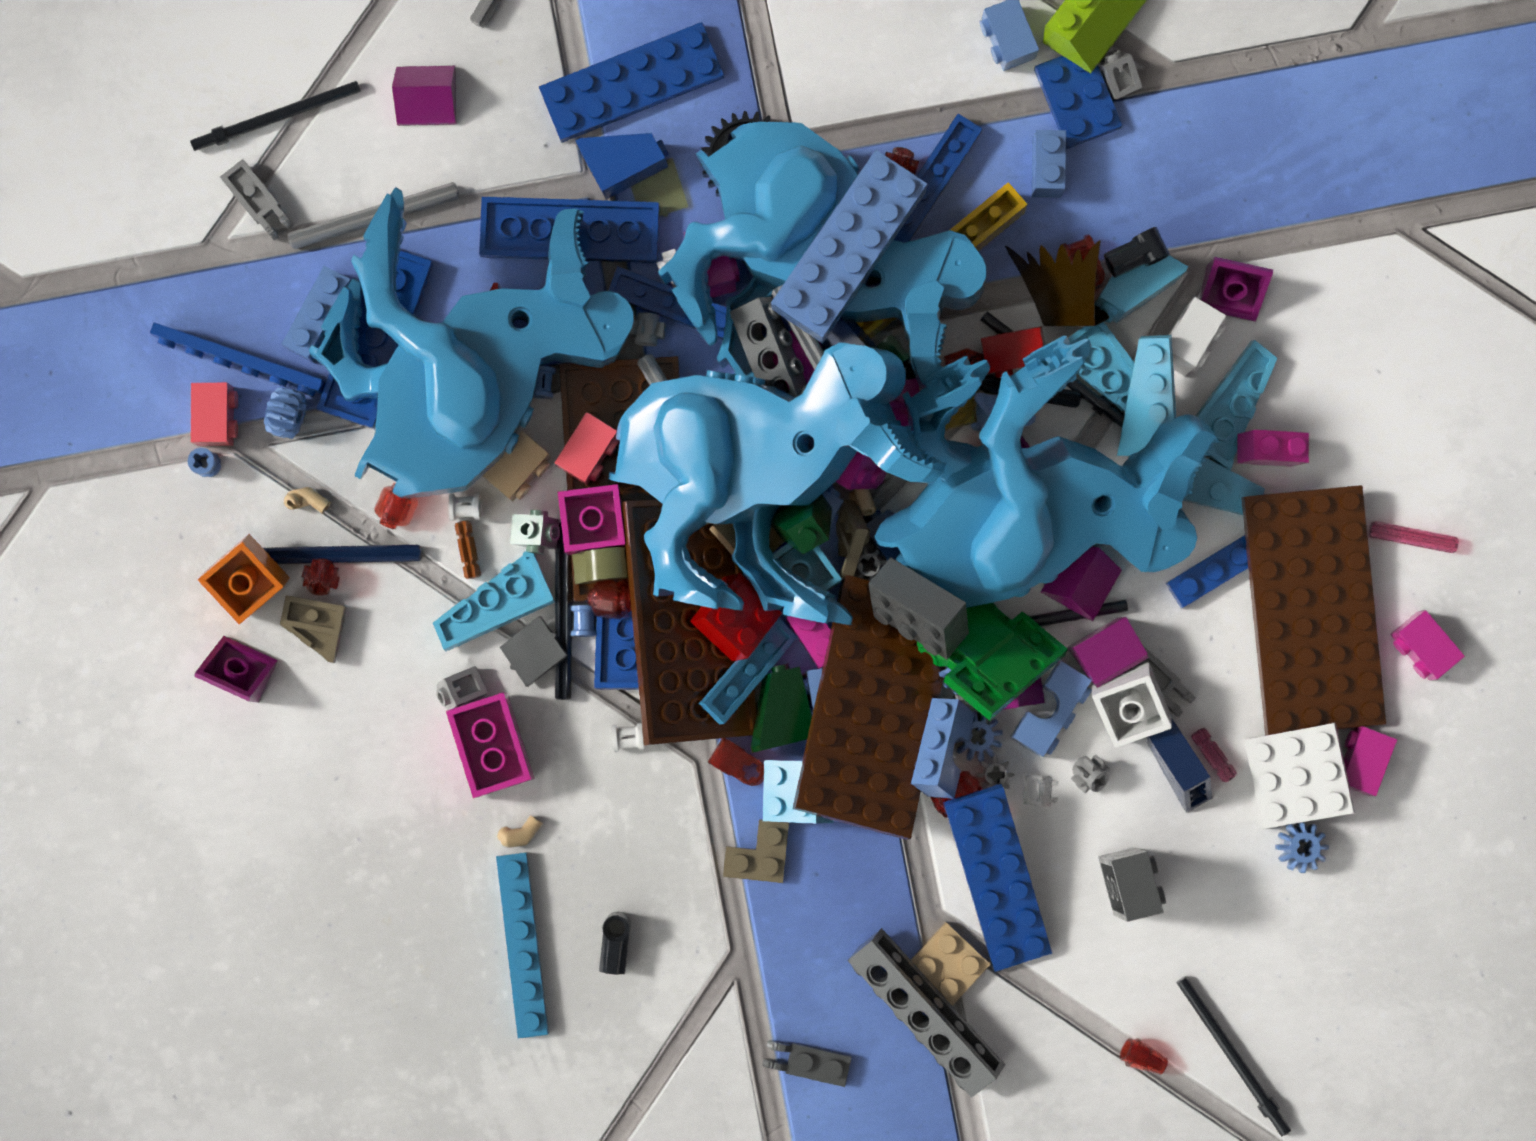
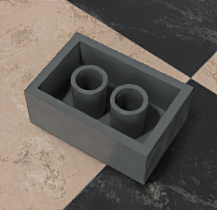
(918, 608)
(1132, 884)

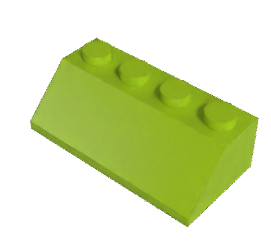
(1088, 28)

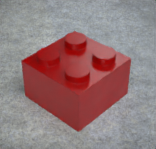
(733, 630)

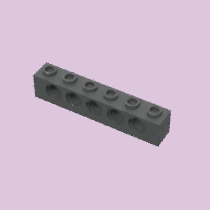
(760, 350)
(924, 997)

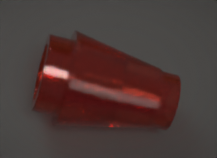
(1142, 1056)

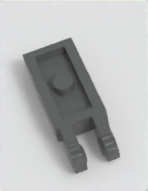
(810, 1062)

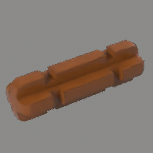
(467, 549)

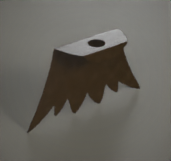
(1062, 290)

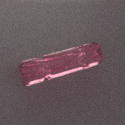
(1214, 755)

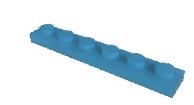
(522, 945)

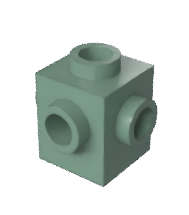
(535, 531)

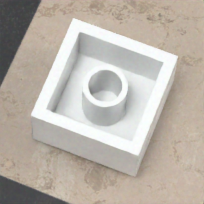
(1192, 334)
(1132, 706)

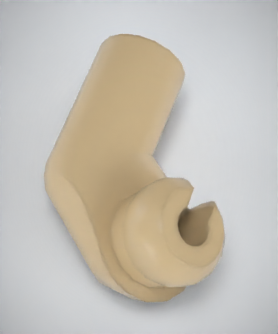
(305, 497)
(863, 500)
(520, 836)

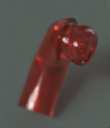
(972, 355)

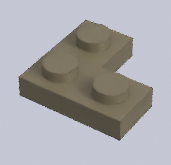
(765, 861)

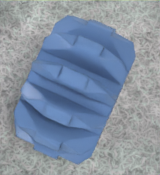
(285, 413)
(987, 738)
(1312, 849)

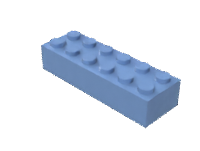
(849, 246)

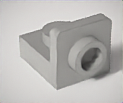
(1120, 73)
(460, 688)

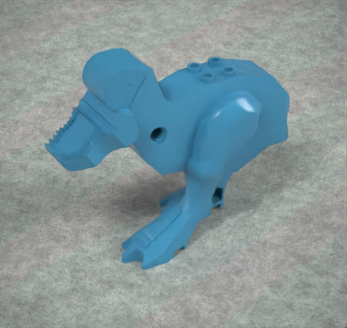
(775, 197)
(468, 382)
(740, 449)
(1026, 514)

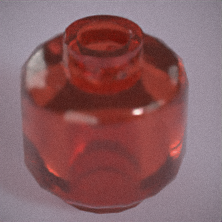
(393, 509)
(610, 599)

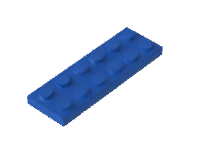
(631, 82)
(607, 233)
(376, 345)
(997, 877)

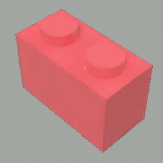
(213, 414)
(588, 449)

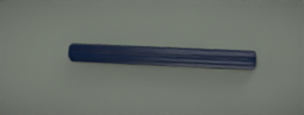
(346, 554)

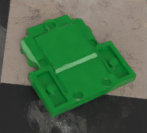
(998, 658)

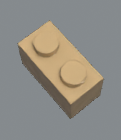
(516, 470)

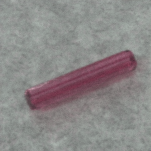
(1413, 537)

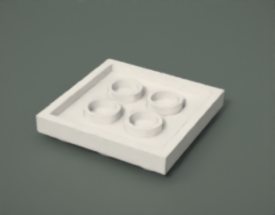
(1299, 776)

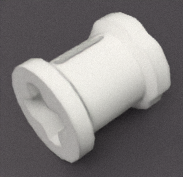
(465, 506)
(618, 733)

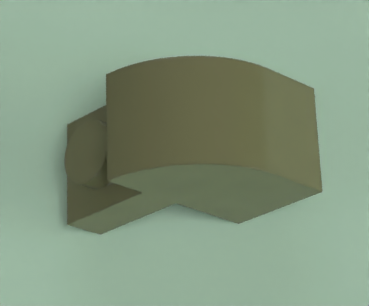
(600, 565)

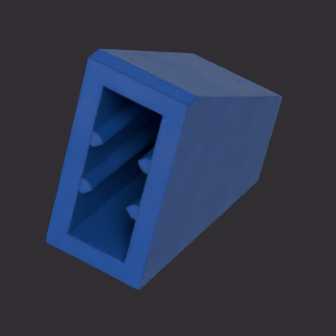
(622, 160)

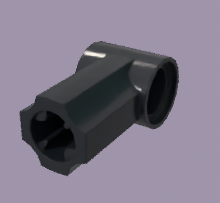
(1144, 249)
(614, 946)

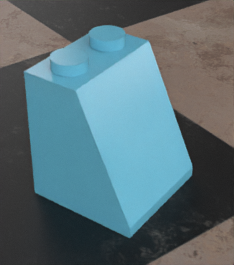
(1136, 288)

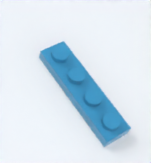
(747, 673)

